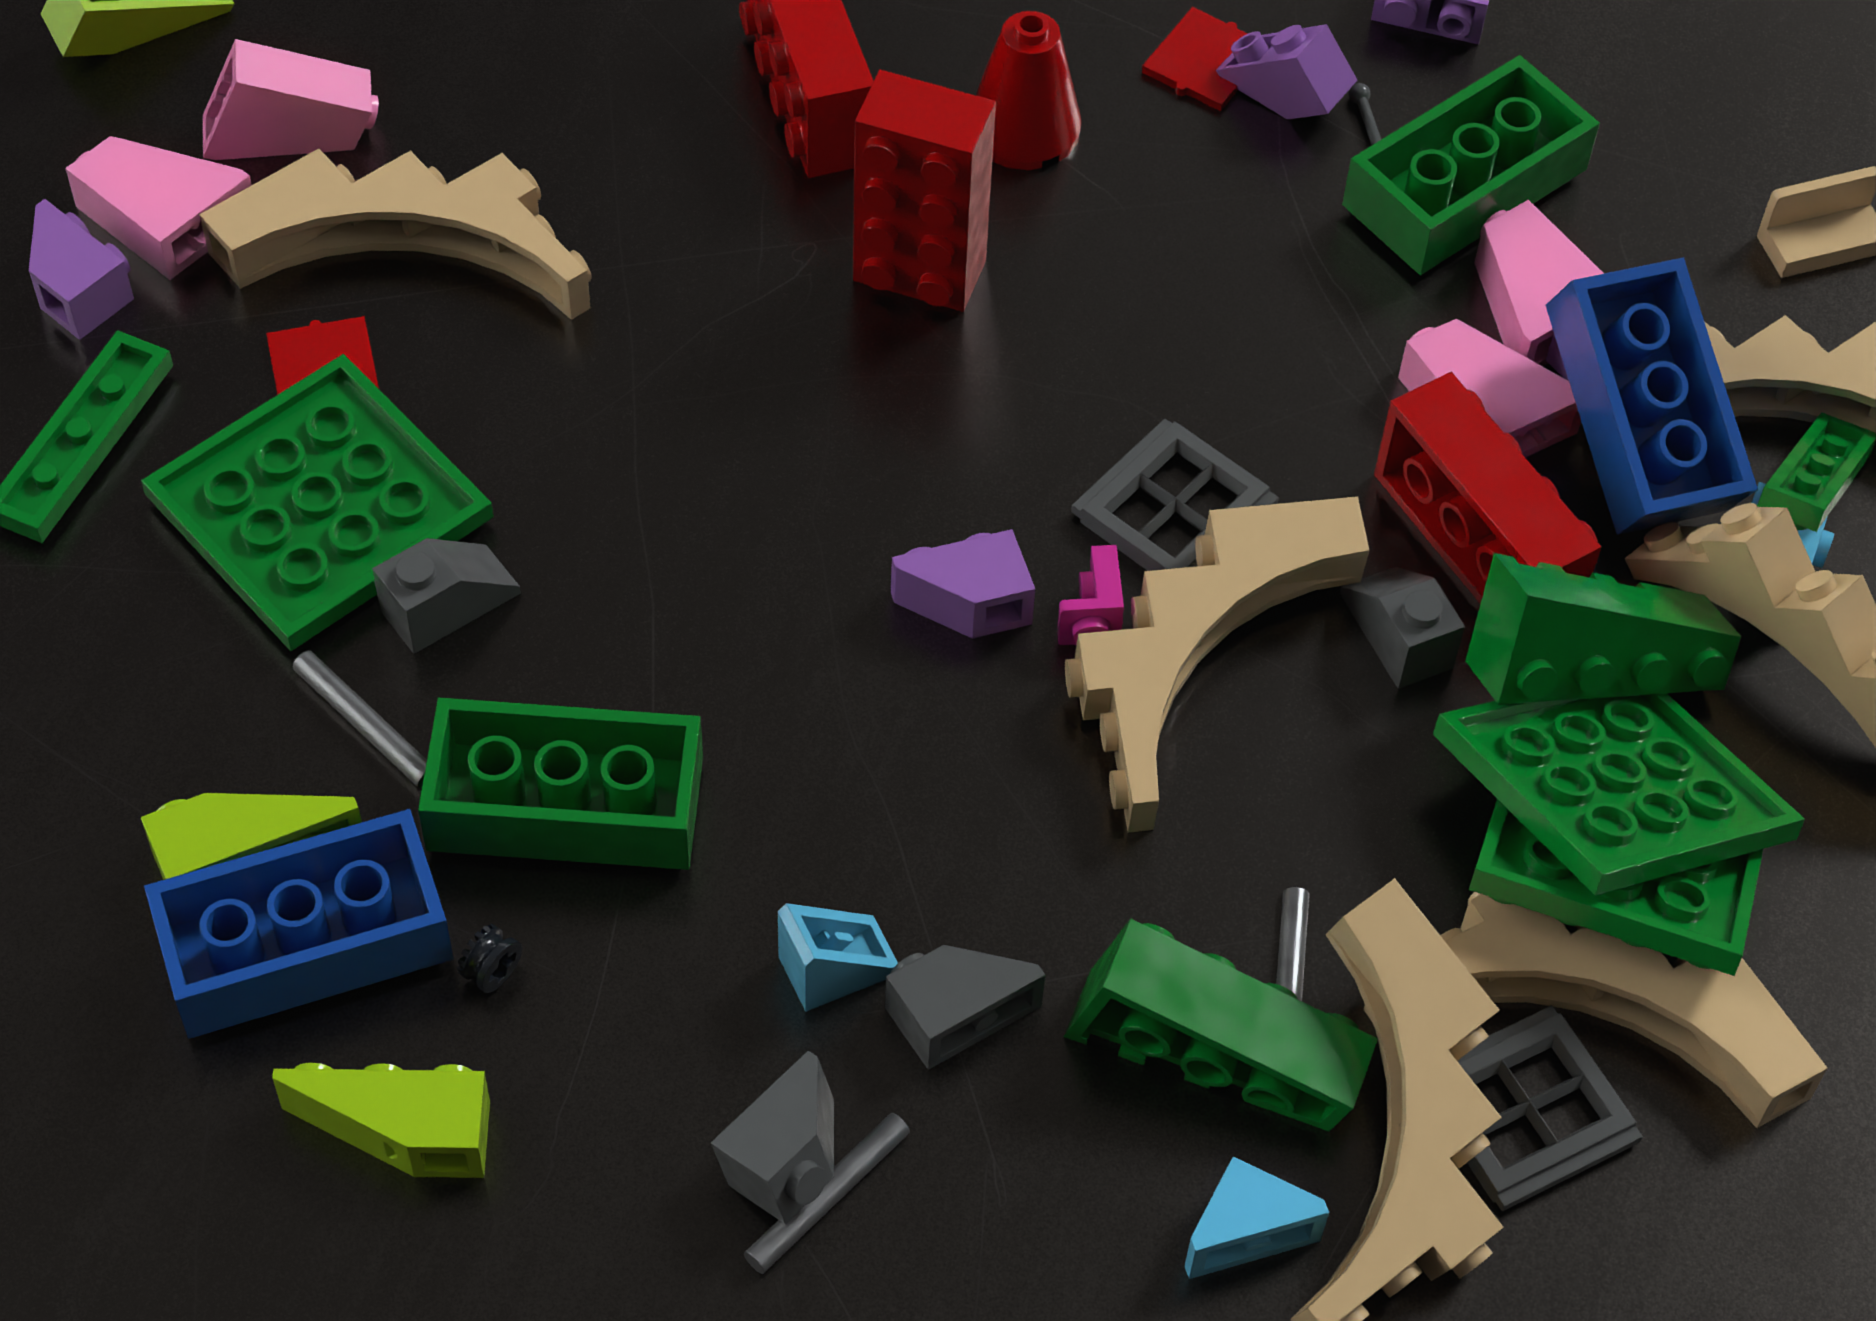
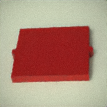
(1192, 55)
(308, 348)

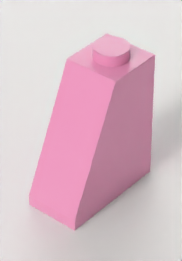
(285, 105)
(152, 198)
(1521, 268)
(1515, 391)

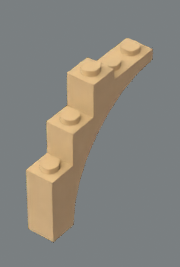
(403, 206)
(1793, 377)
(1243, 567)
(1765, 576)
(1707, 1017)
(1425, 1021)

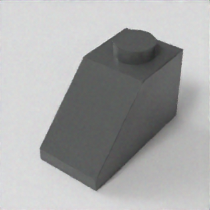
(440, 589)
(1406, 623)
(959, 998)
(783, 1142)

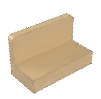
(1820, 223)

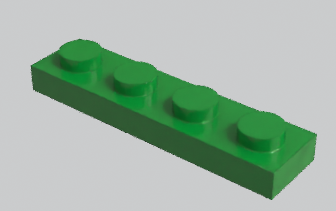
(81, 435)
(1818, 470)

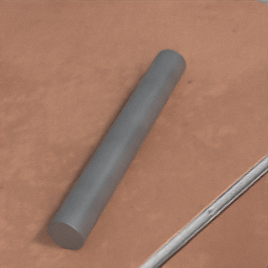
(361, 716)
(1293, 940)
(846, 1175)

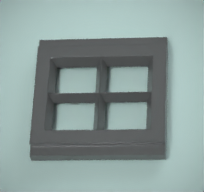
(1134, 471)
(1561, 1157)

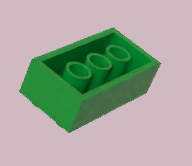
(1467, 159)
(562, 783)

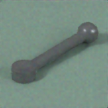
(1359, 95)

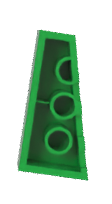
(1590, 637)
(1222, 1027)

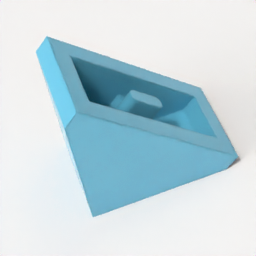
(831, 952)
(1253, 1219)

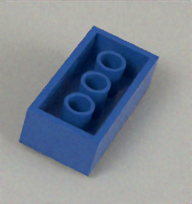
(1650, 396)
(299, 923)

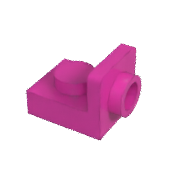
(1100, 598)

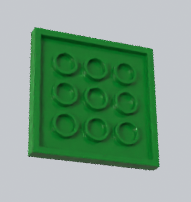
(314, 498)
(1619, 785)
(1687, 914)

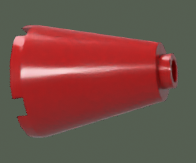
(1032, 93)

